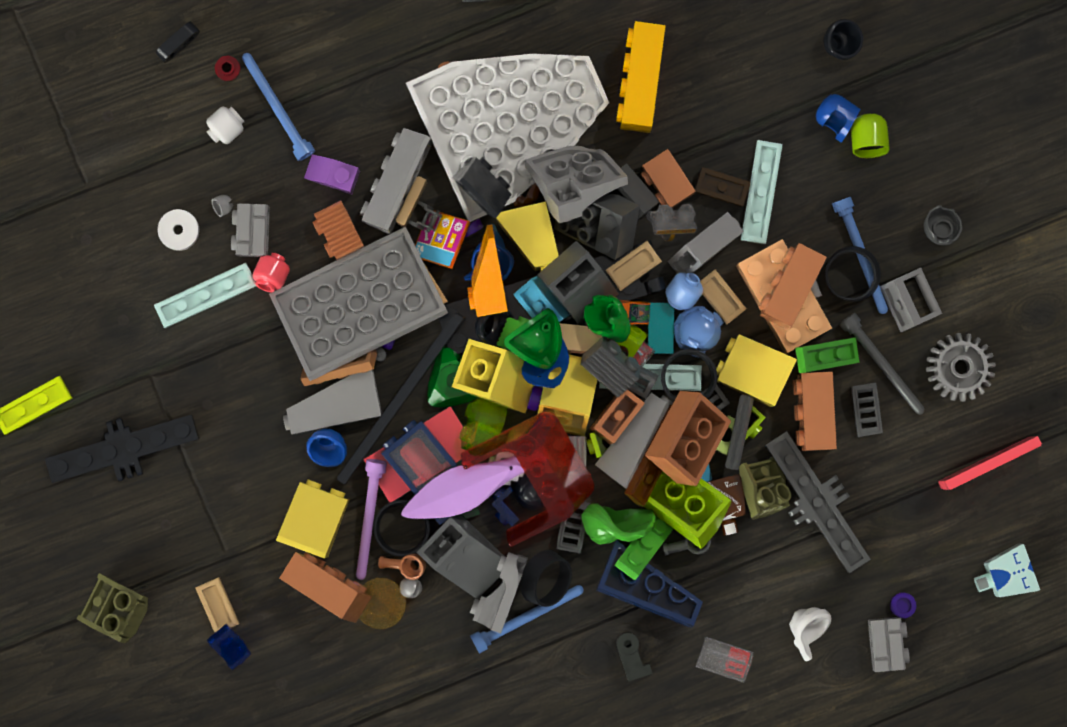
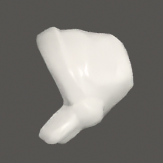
(807, 627)

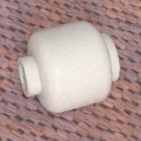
(225, 125)

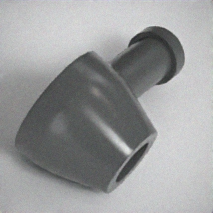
(685, 545)

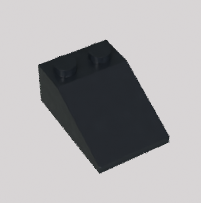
(483, 186)

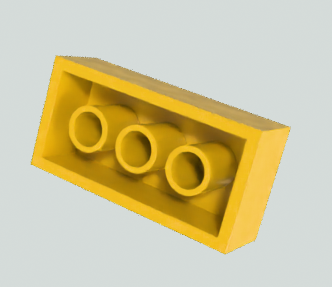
(642, 77)

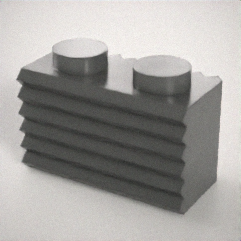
(611, 366)

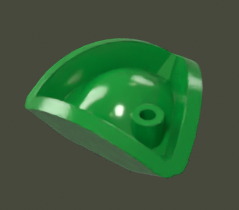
(537, 340)
(441, 380)

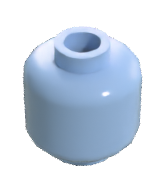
(684, 291)

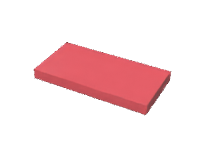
(446, 429)
(989, 463)

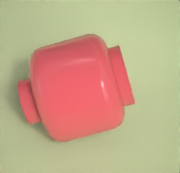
(271, 272)

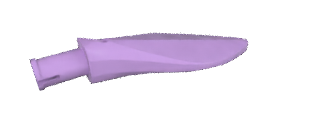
(461, 489)

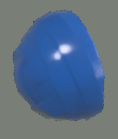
(326, 448)

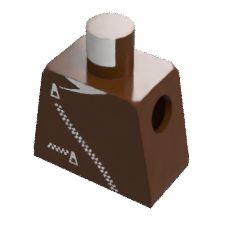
(733, 489)

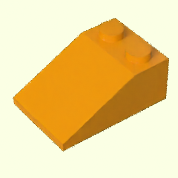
(487, 287)

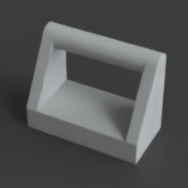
(902, 304)

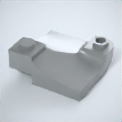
(574, 179)
(495, 607)

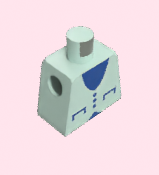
(1008, 573)

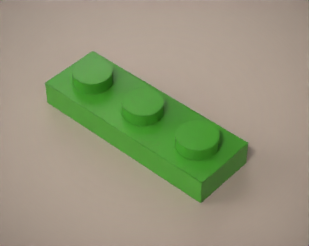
(827, 355)
(643, 549)

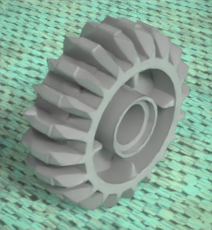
(945, 367)

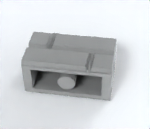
(251, 230)
(887, 644)

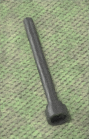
(853, 326)

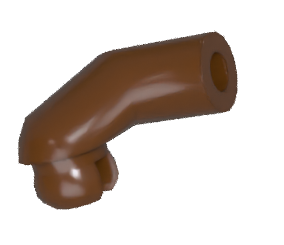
(531, 198)

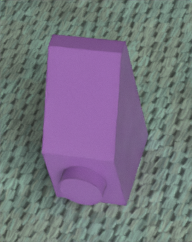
(332, 173)

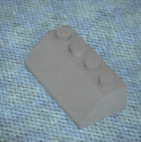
(397, 179)

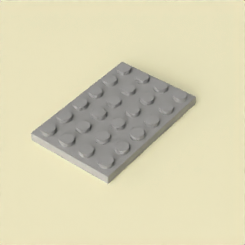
(358, 303)

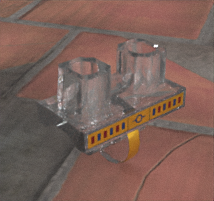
(671, 222)

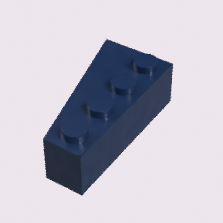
(649, 591)

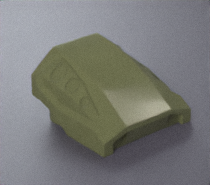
(764, 488)
(114, 609)

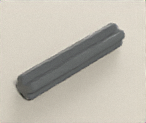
(739, 432)

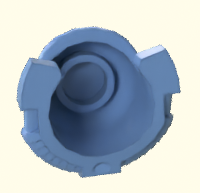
(697, 329)

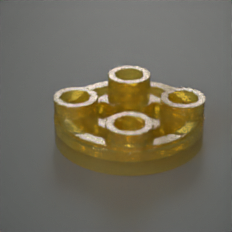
(386, 604)

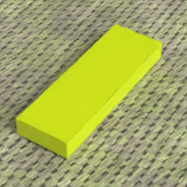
(33, 405)

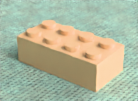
(758, 273)

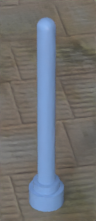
(301, 147)
(845, 209)
(484, 639)

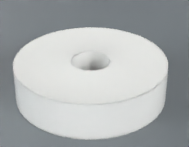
(186, 238)

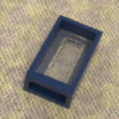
(418, 456)

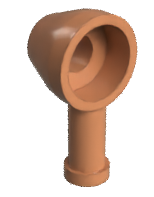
(405, 565)

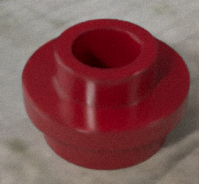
(227, 76)

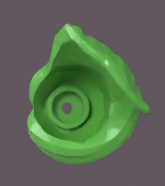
(608, 525)

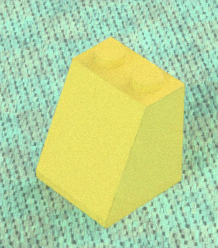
(531, 233)
(755, 370)
(493, 375)
(572, 398)
(313, 519)

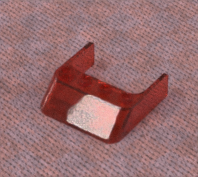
(549, 464)

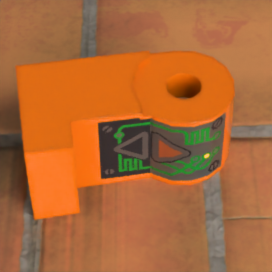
(637, 311)

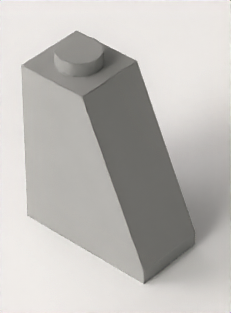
(706, 245)

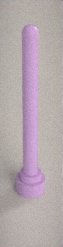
(375, 469)

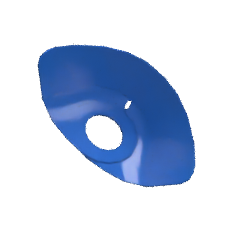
(531, 373)

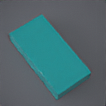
(661, 328)

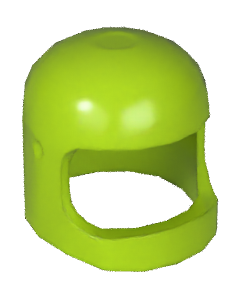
(869, 131)

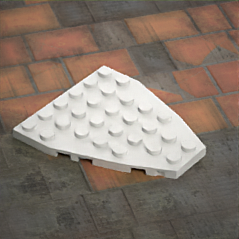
(506, 113)

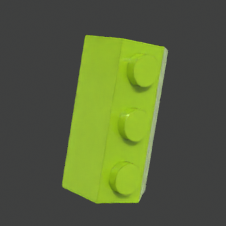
(689, 509)

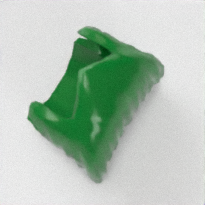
(607, 318)

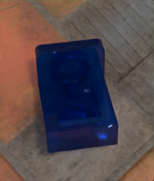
(504, 513)
(229, 646)

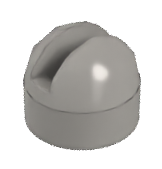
(221, 205)
(410, 588)

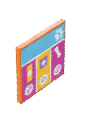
(443, 244)

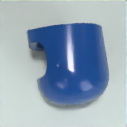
(837, 115)

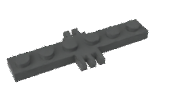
(817, 502)

